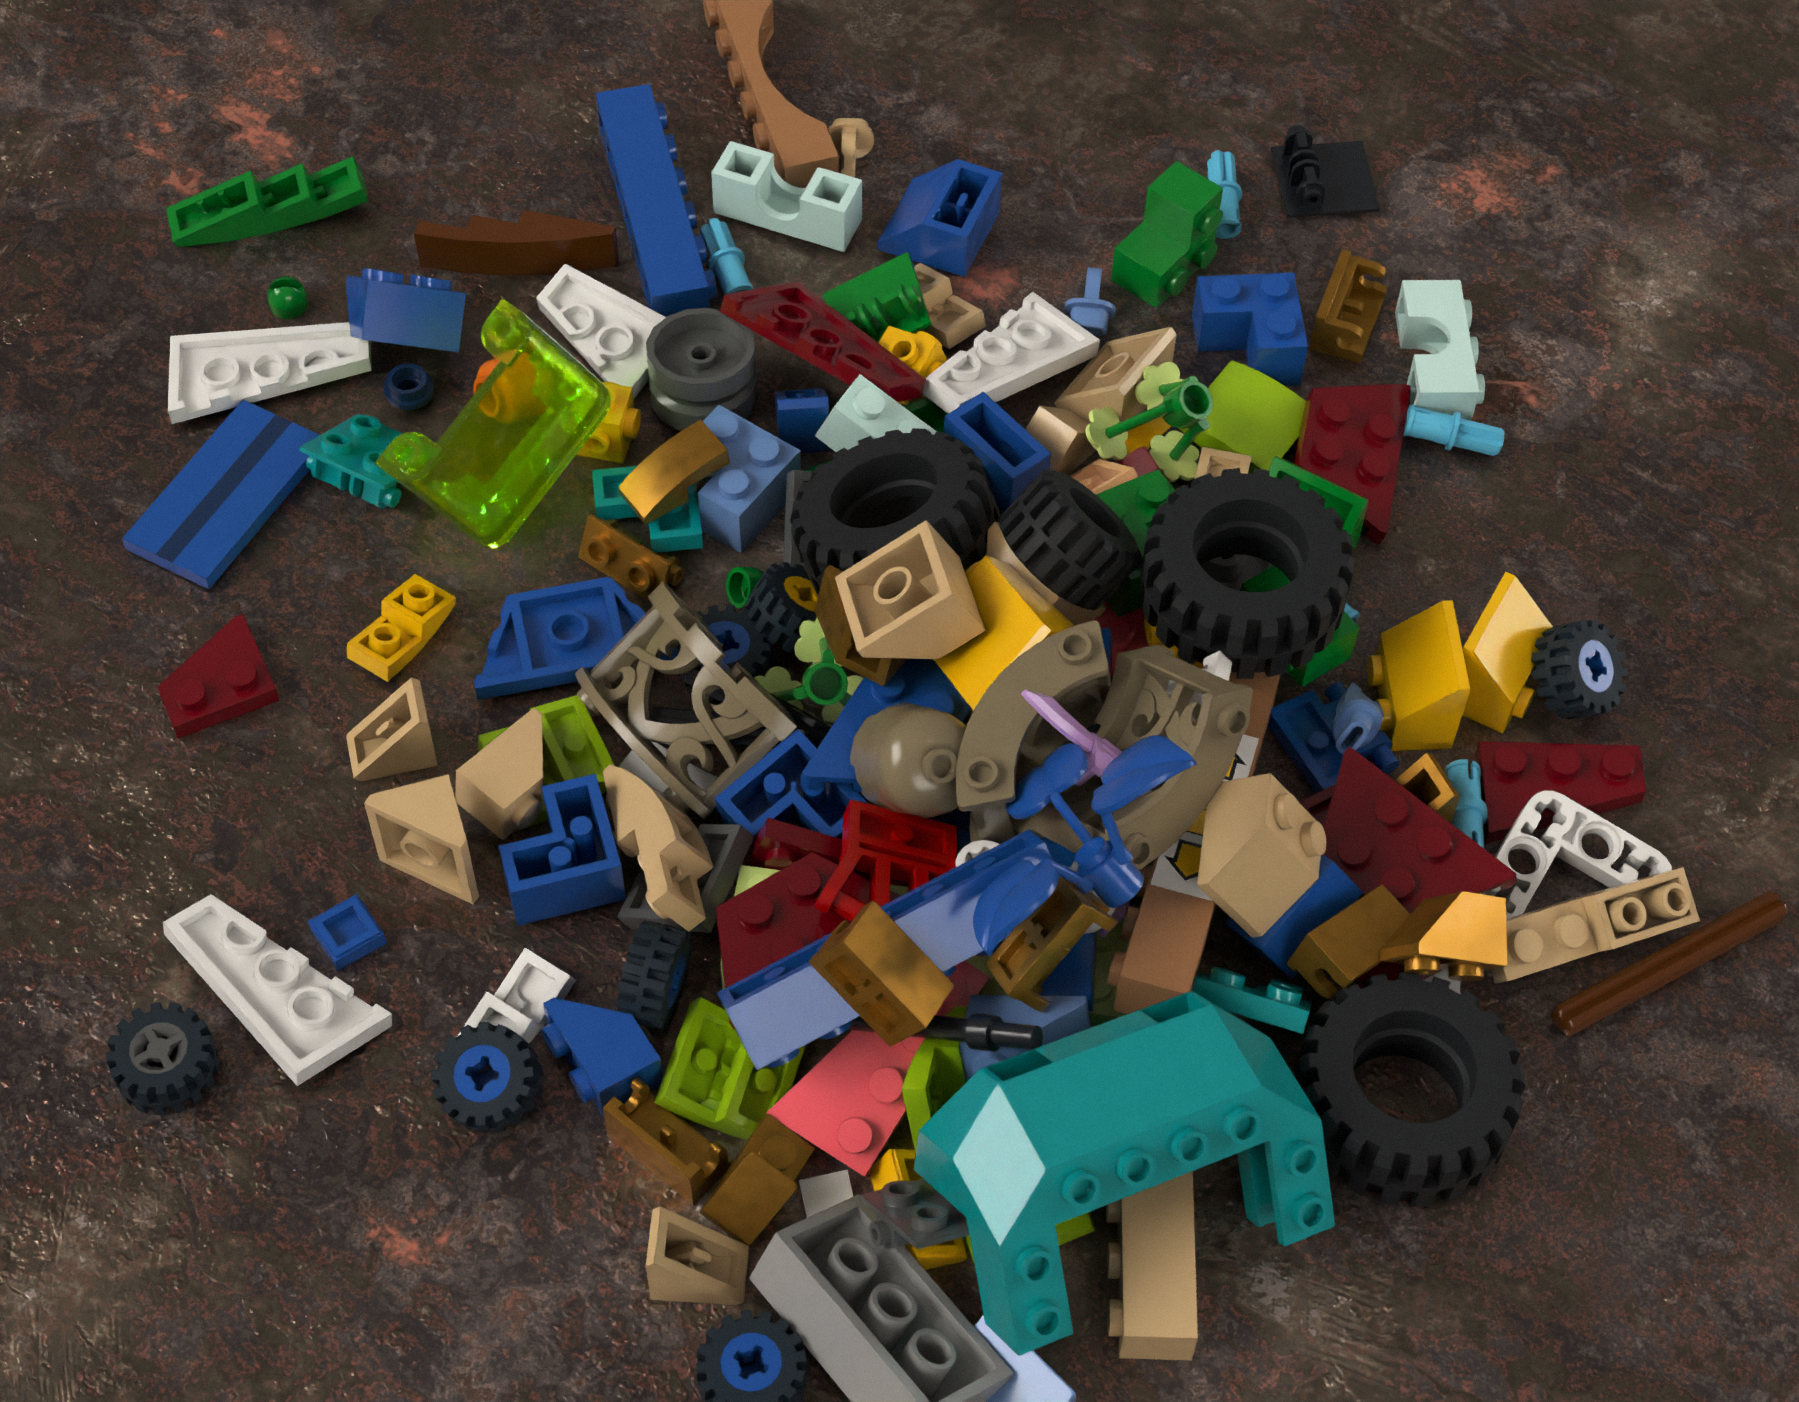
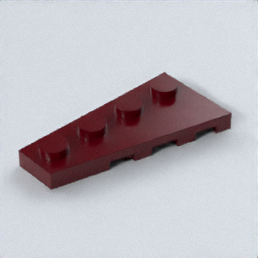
(822, 337)

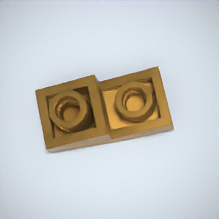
(663, 476)

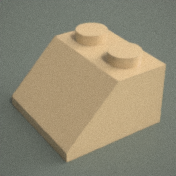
(910, 599)
(1258, 851)

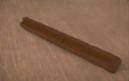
(1669, 963)

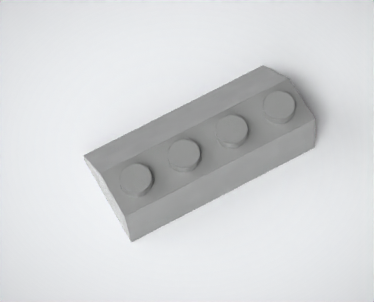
(874, 1313)

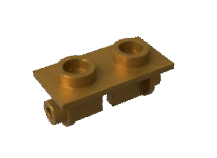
(626, 559)

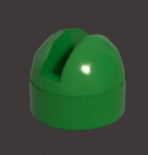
(287, 298)
(741, 583)

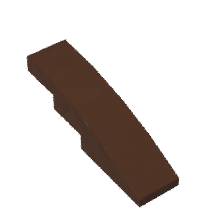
(531, 247)

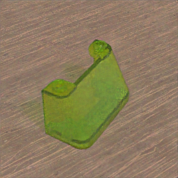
(508, 436)

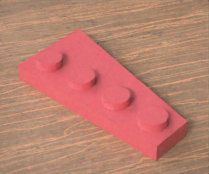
(855, 1092)

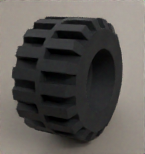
(1070, 539)

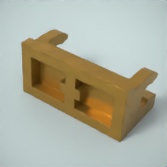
(1349, 308)
(1044, 941)
(1348, 942)
(882, 974)
(665, 1143)

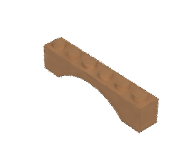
(779, 126)

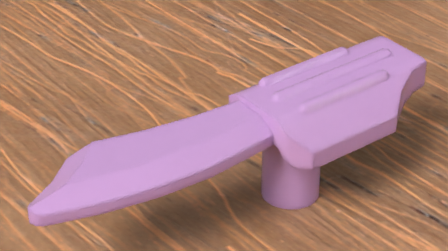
(1098, 750)

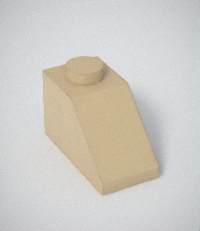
(505, 778)

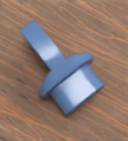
(1091, 311)
(1356, 720)

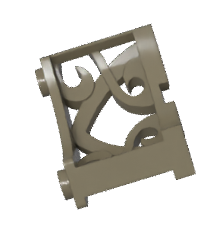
(627, 675)
(1142, 708)
(1012, 738)

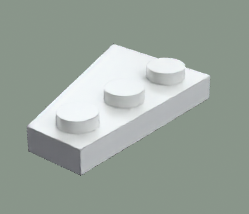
(601, 325)

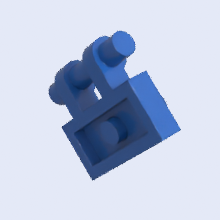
(1306, 734)

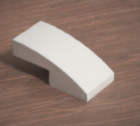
(522, 995)

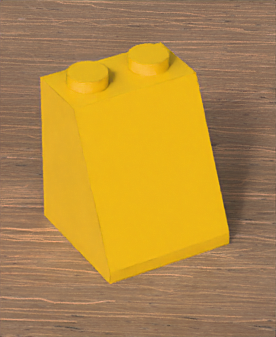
(1013, 621)

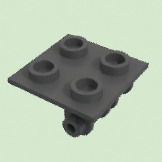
(913, 1215)

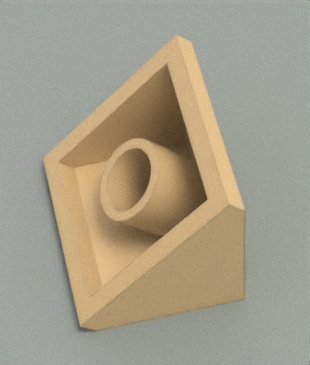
(1115, 372)
(423, 835)

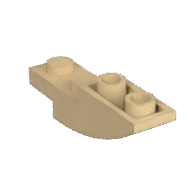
(664, 843)
(1596, 923)

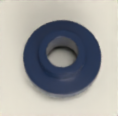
(408, 387)

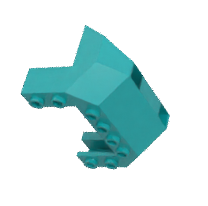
(1105, 1121)

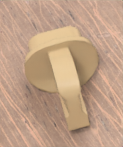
(852, 141)

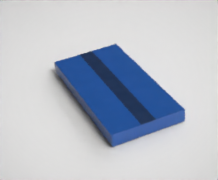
(222, 495)

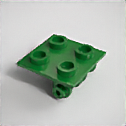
(882, 299)

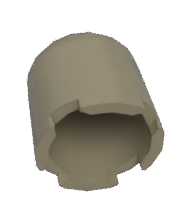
(909, 759)

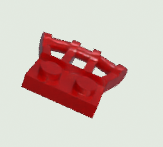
(887, 848)

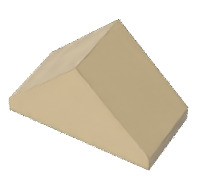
(1062, 435)
(393, 736)
(693, 1262)

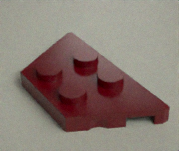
(1356, 442)
(1394, 839)
(779, 916)

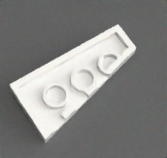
(1014, 356)
(252, 365)
(274, 991)

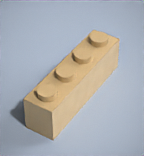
(1154, 1272)

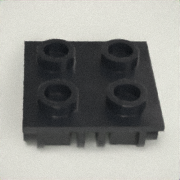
(1323, 176)

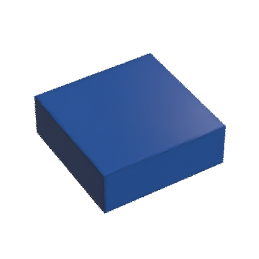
(347, 932)

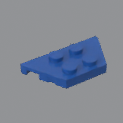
(553, 634)
(915, 683)

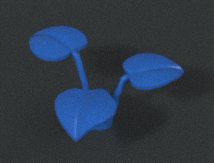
(1102, 863)

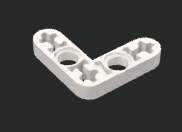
(1564, 841)

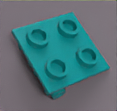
(347, 459)

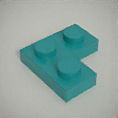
(671, 532)
(1277, 1004)

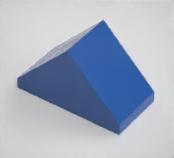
(800, 417)

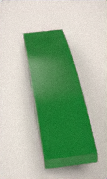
(255, 208)

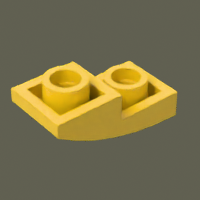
(405, 626)

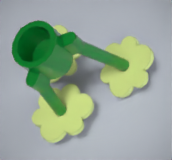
(1178, 402)
(822, 681)

